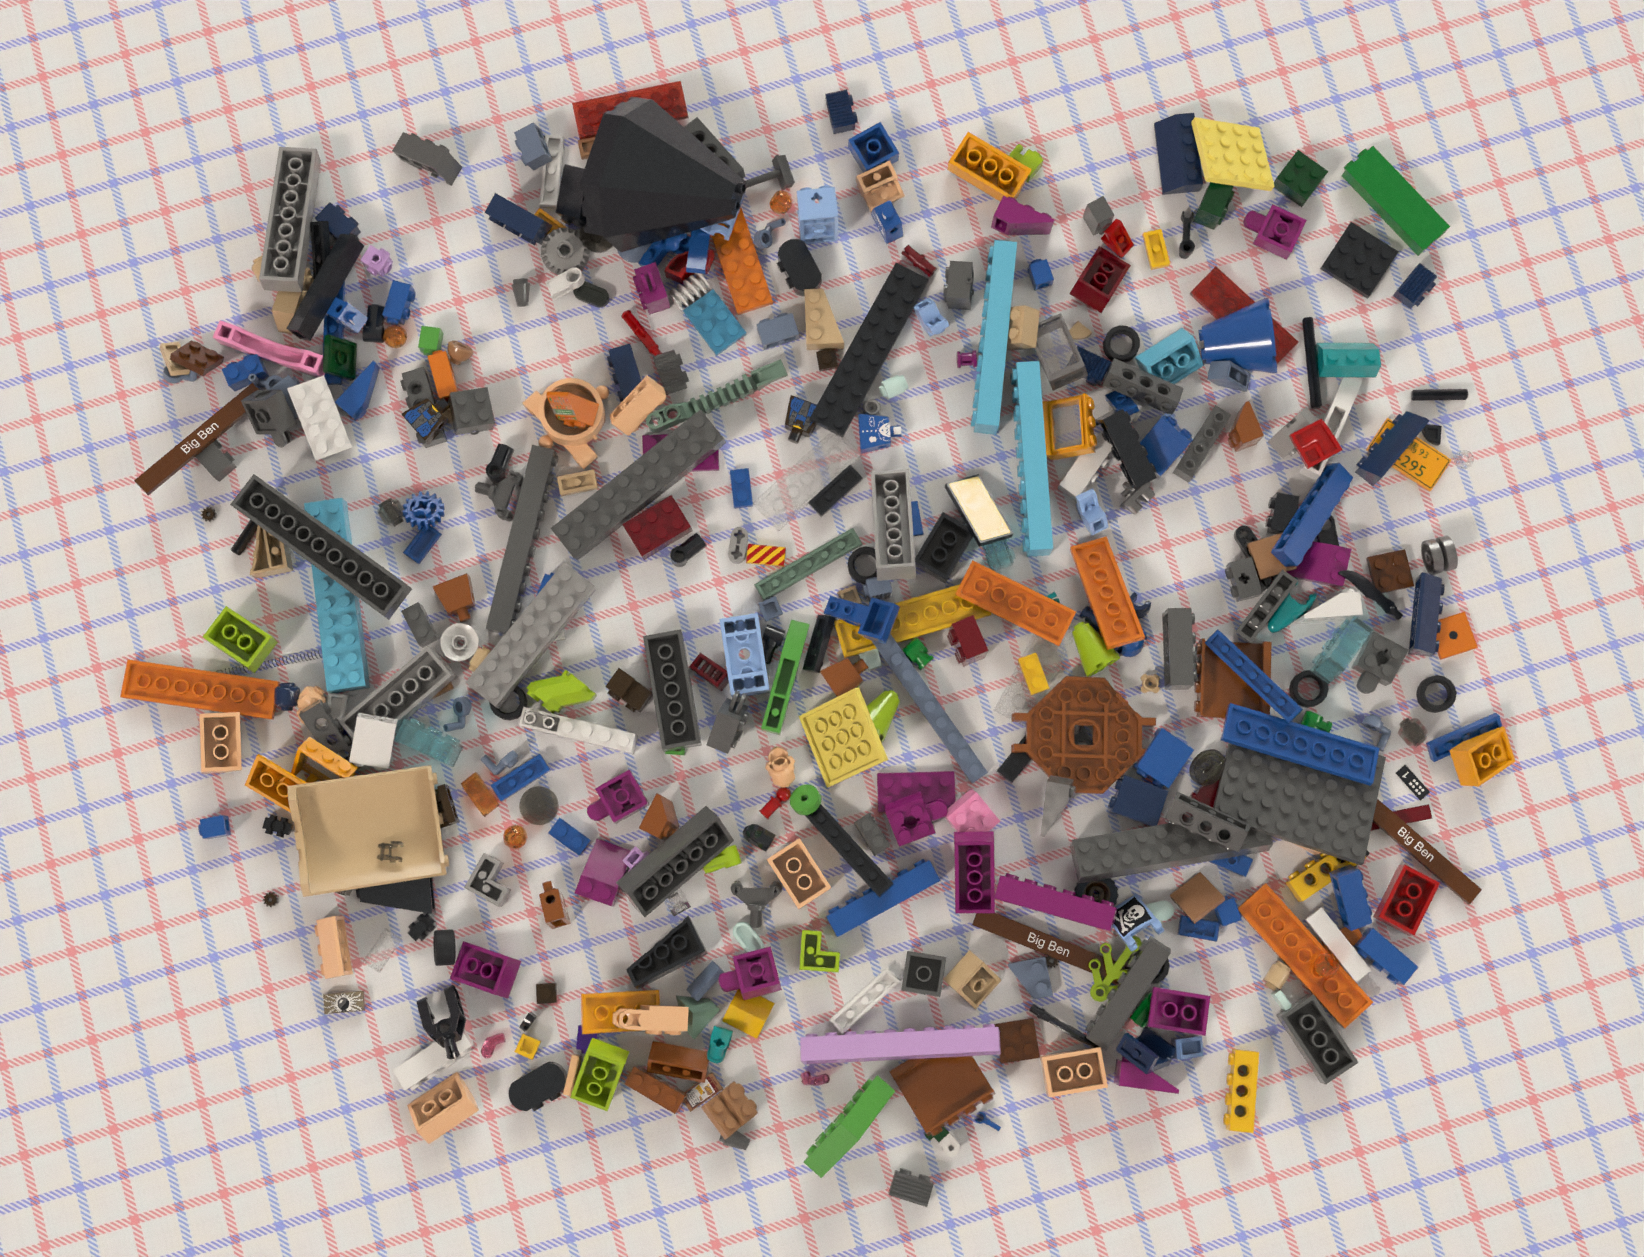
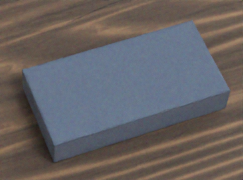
(704, 981)

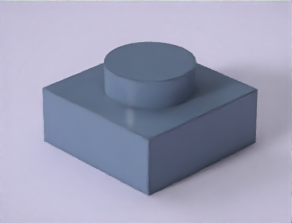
(770, 609)

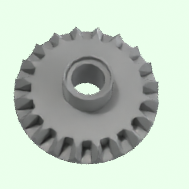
(562, 238)

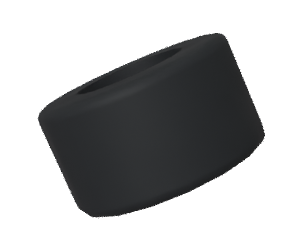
(444, 947)

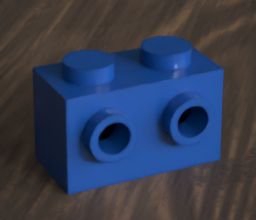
(237, 372)

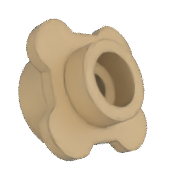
(1154, 679)

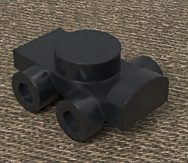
(281, 827)
(418, 930)

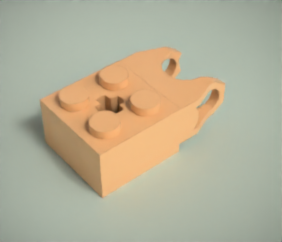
(654, 1019)

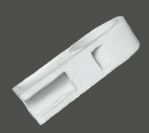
(560, 284)

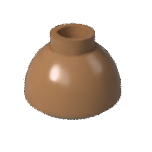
(459, 352)

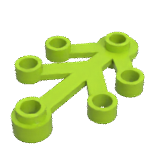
(1113, 971)

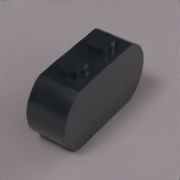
(798, 266)
(537, 1086)

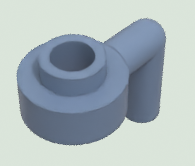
(763, 237)
(176, 379)
(270, 382)
(462, 708)
(1374, 723)
(507, 761)

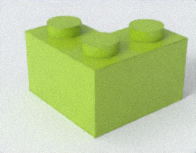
(812, 958)

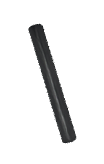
(1312, 364)

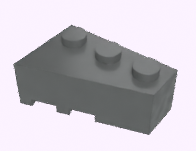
(427, 156)

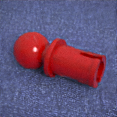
(782, 795)

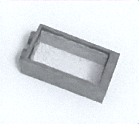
(1058, 353)

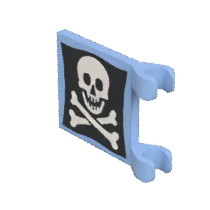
(1132, 918)

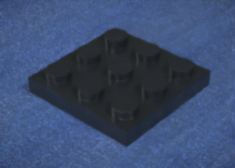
(1359, 260)

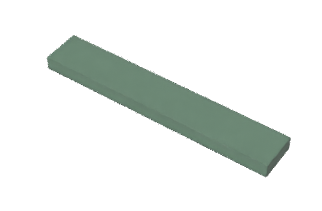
(808, 564)

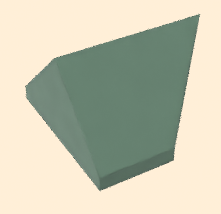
(699, 1013)

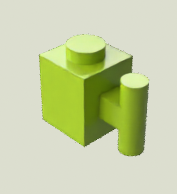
(1030, 159)

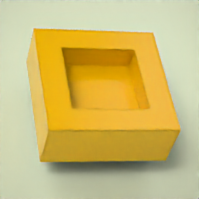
(527, 1046)

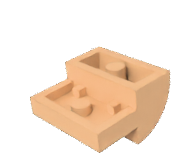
(879, 185)

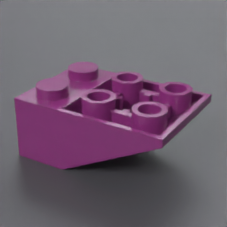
(1017, 219)

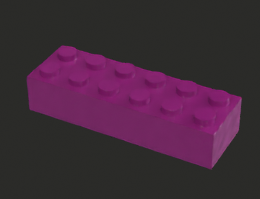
(1056, 903)

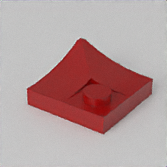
(1315, 443)

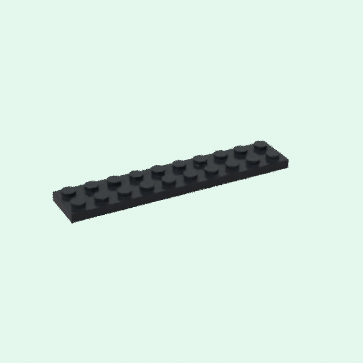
(869, 350)

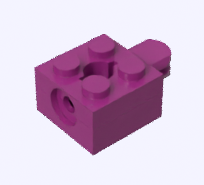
(1275, 224)
(649, 283)
(618, 798)
(913, 817)
(754, 974)

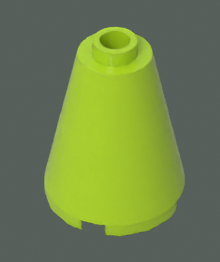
(1092, 649)
(883, 710)

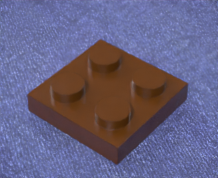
(197, 358)
(1390, 571)
(1018, 1040)

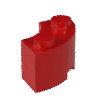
(677, 267)

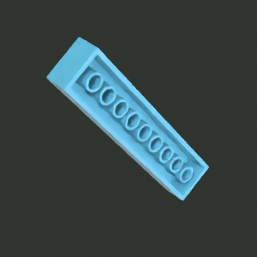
(995, 336)
(1033, 459)
(338, 611)

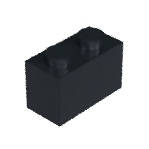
(1282, 511)

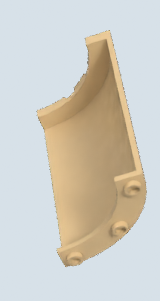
(348, 817)

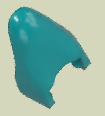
(1289, 612)

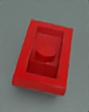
(1117, 238)

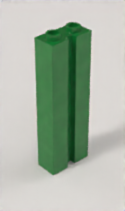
(1395, 200)

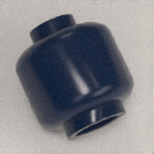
(286, 696)

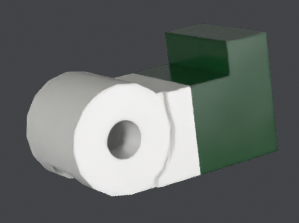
(947, 1141)

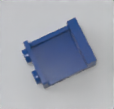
(1165, 443)
(1163, 759)

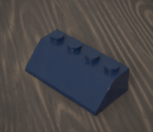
(1178, 155)
(1391, 446)
(1425, 615)

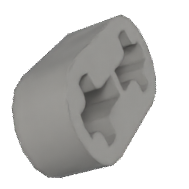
(733, 544)

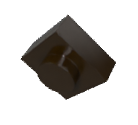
(826, 360)
(546, 993)

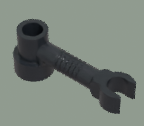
(1186, 246)

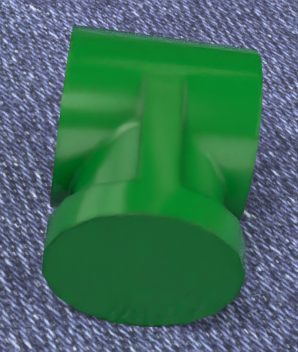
(917, 653)
(1316, 721)

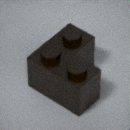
(626, 688)

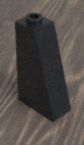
(407, 895)

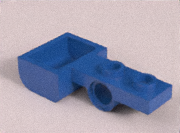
(874, 619)

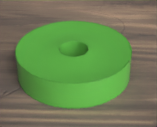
(800, 794)

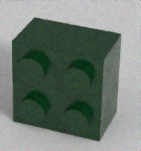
(1300, 178)
(1214, 205)

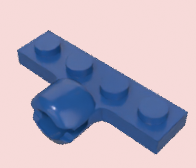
(658, 250)

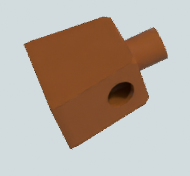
(457, 596)
(844, 676)
(555, 913)

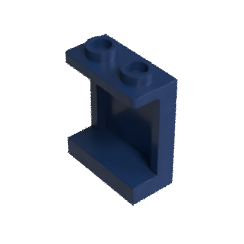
(1138, 800)
(1146, 1052)

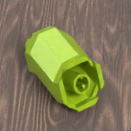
(560, 692)

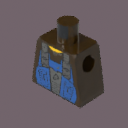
(427, 418)
(798, 418)

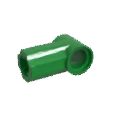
(1141, 1014)

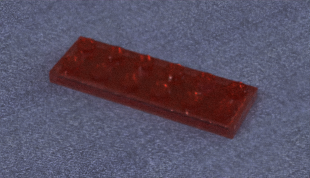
(590, 112)
(1222, 297)

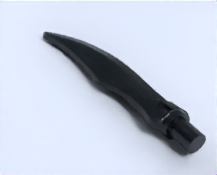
(1371, 592)
(1044, 1015)

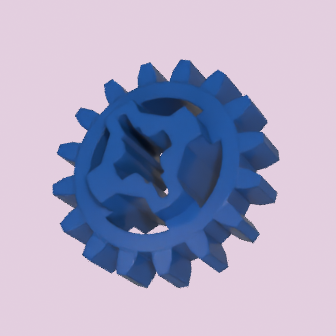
(421, 510)

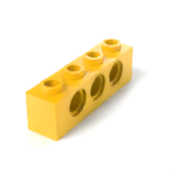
(1297, 883)
(1244, 1122)

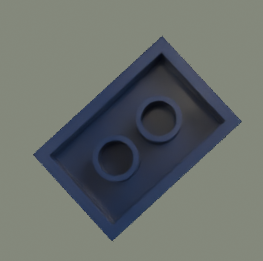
(517, 220)

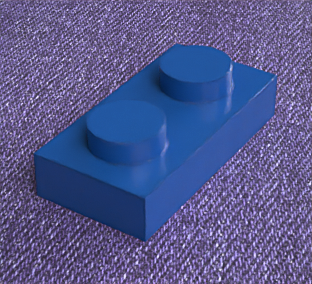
(741, 488)
(569, 836)

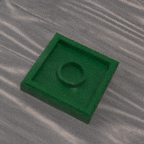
(339, 357)

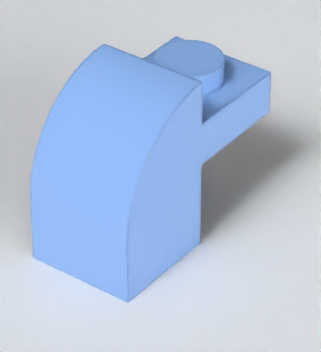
(930, 317)
(1090, 512)

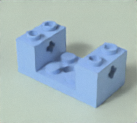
(817, 220)
(746, 675)

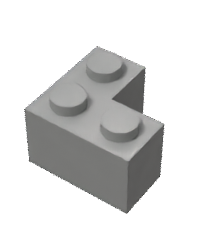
(483, 881)

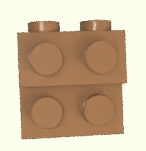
(730, 1109)

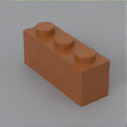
(678, 1062)
(656, 1089)

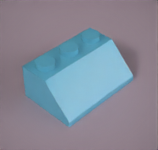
(1172, 357)

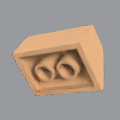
(220, 742)
(333, 947)
(442, 1108)

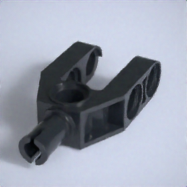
(447, 1030)

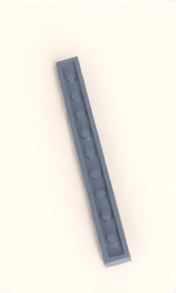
(931, 709)

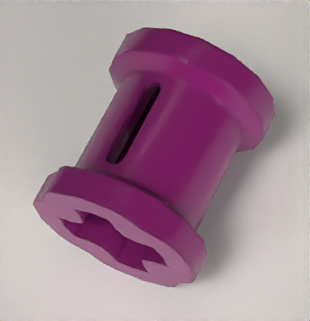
(966, 359)

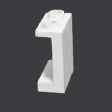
(373, 741)

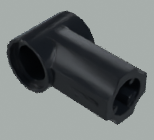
(374, 328)
(499, 461)
(688, 549)

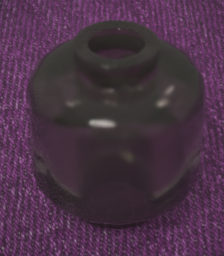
(391, 512)
(1412, 732)

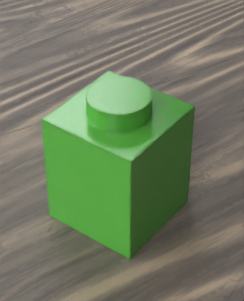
(430, 340)

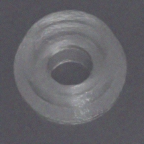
(1458, 459)

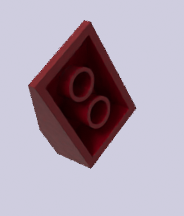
(1100, 279)

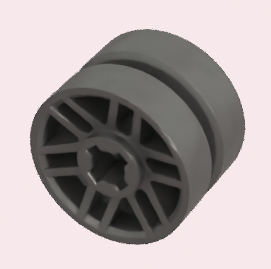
(1439, 555)

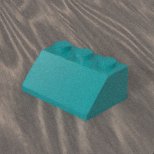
(1348, 359)

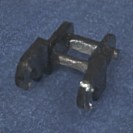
(394, 844)

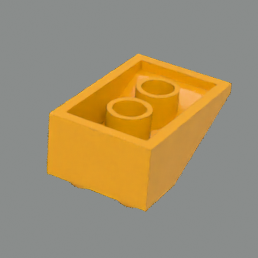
(1482, 757)

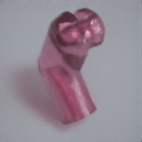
(490, 1043)
(814, 1081)

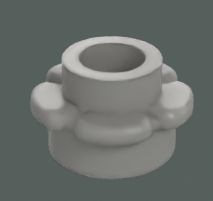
(871, 403)

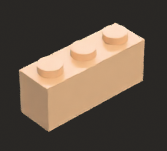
(638, 405)

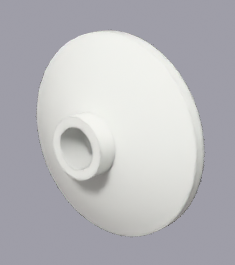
(451, 637)

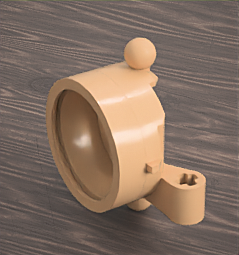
(573, 439)

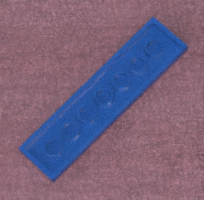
(1300, 744)

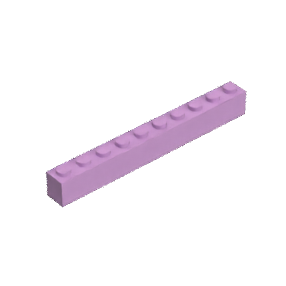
(900, 1045)

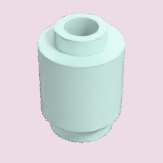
(893, 386)

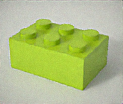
(240, 639)
(599, 1074)

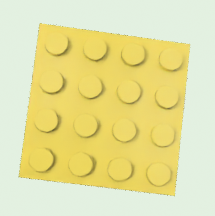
(1232, 154)
(843, 737)

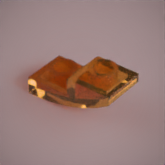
(480, 794)

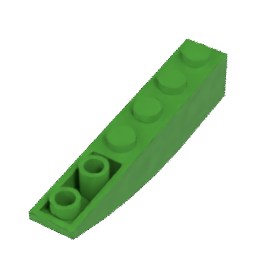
(785, 677)

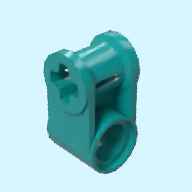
(719, 1043)

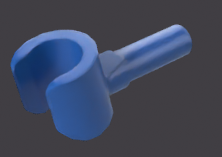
(987, 1121)

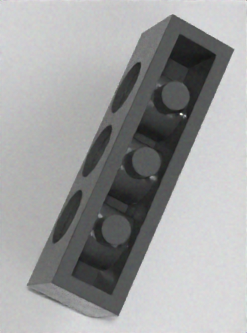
(701, 132)
(412, 380)
(1143, 386)
(1202, 443)
(1266, 606)
(320, 733)
(1202, 812)

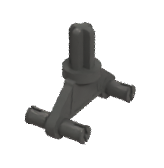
(501, 493)
(756, 899)

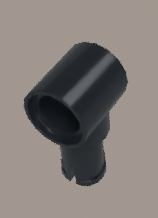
(772, 639)

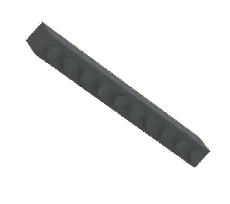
(521, 539)

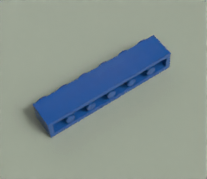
(1312, 515)
(870, 905)

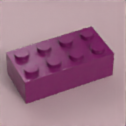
(974, 872)

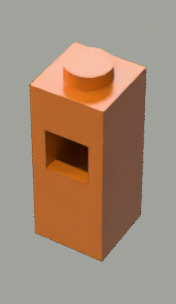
(442, 374)

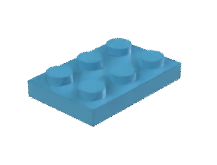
(714, 322)

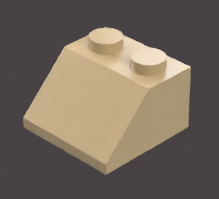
(1022, 328)
(972, 979)

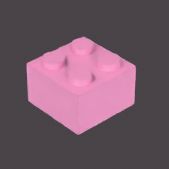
(971, 814)

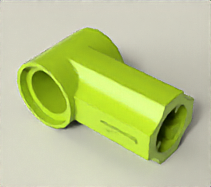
(727, 858)

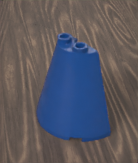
(1242, 338)

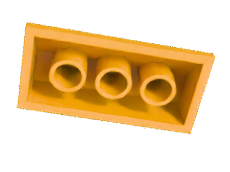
(988, 168)
(271, 781)

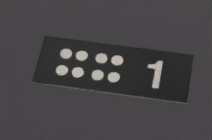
(1412, 782)

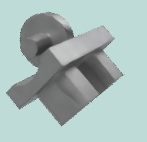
(1131, 502)

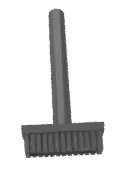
(781, 172)

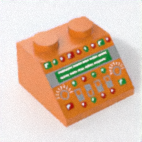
(572, 409)

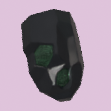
(758, 836)

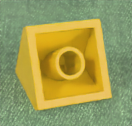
(748, 1014)

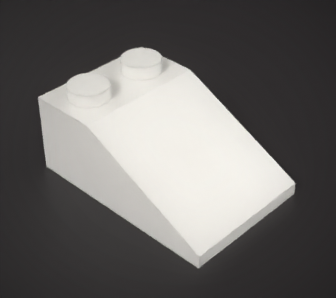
(1341, 607)

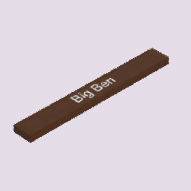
(194, 443)
(1425, 853)
(1040, 941)

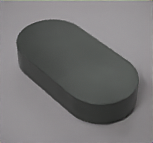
(592, 295)

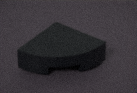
(1432, 434)
(527, 1022)

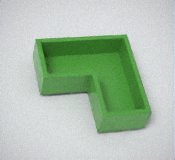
(848, 1127)

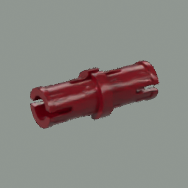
(919, 260)

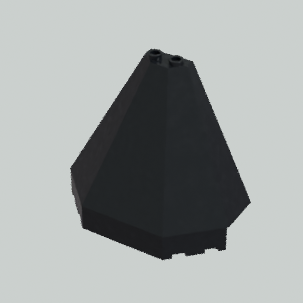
(653, 179)

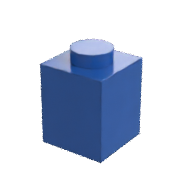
(1040, 274)
(214, 827)
(1227, 912)

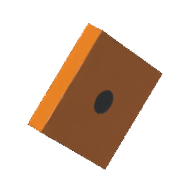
(1455, 636)

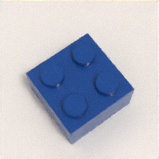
(873, 148)

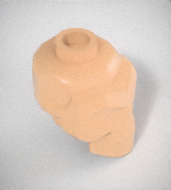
(308, 697)
(780, 767)

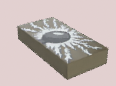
(344, 1002)

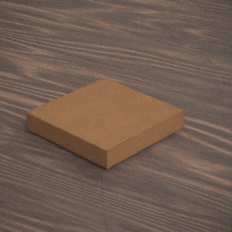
(1264, 561)
(1197, 897)

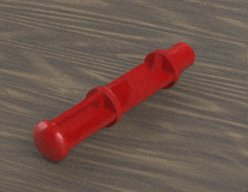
(640, 332)

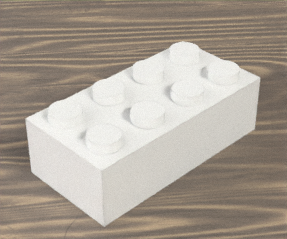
(319, 418)

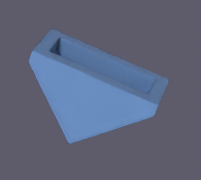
(1188, 1047)

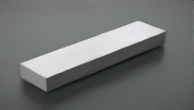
(552, 172)
(1338, 944)
(864, 1000)

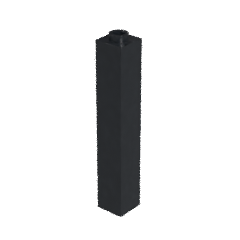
(325, 286)

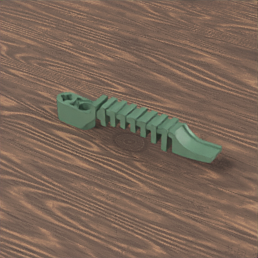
(760, 378)

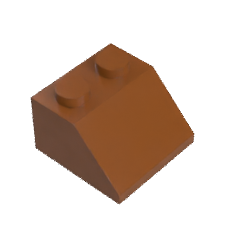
(1245, 429)
(660, 818)

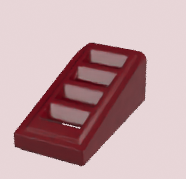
(720, 679)

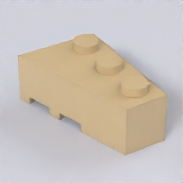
(288, 303)
(821, 326)
(270, 556)

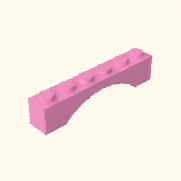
(249, 343)

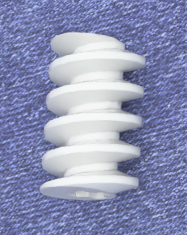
(689, 290)

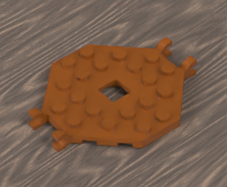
(1083, 703)

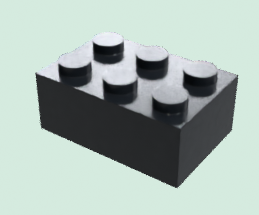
(943, 548)

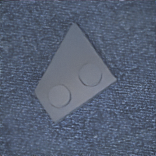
(1033, 976)

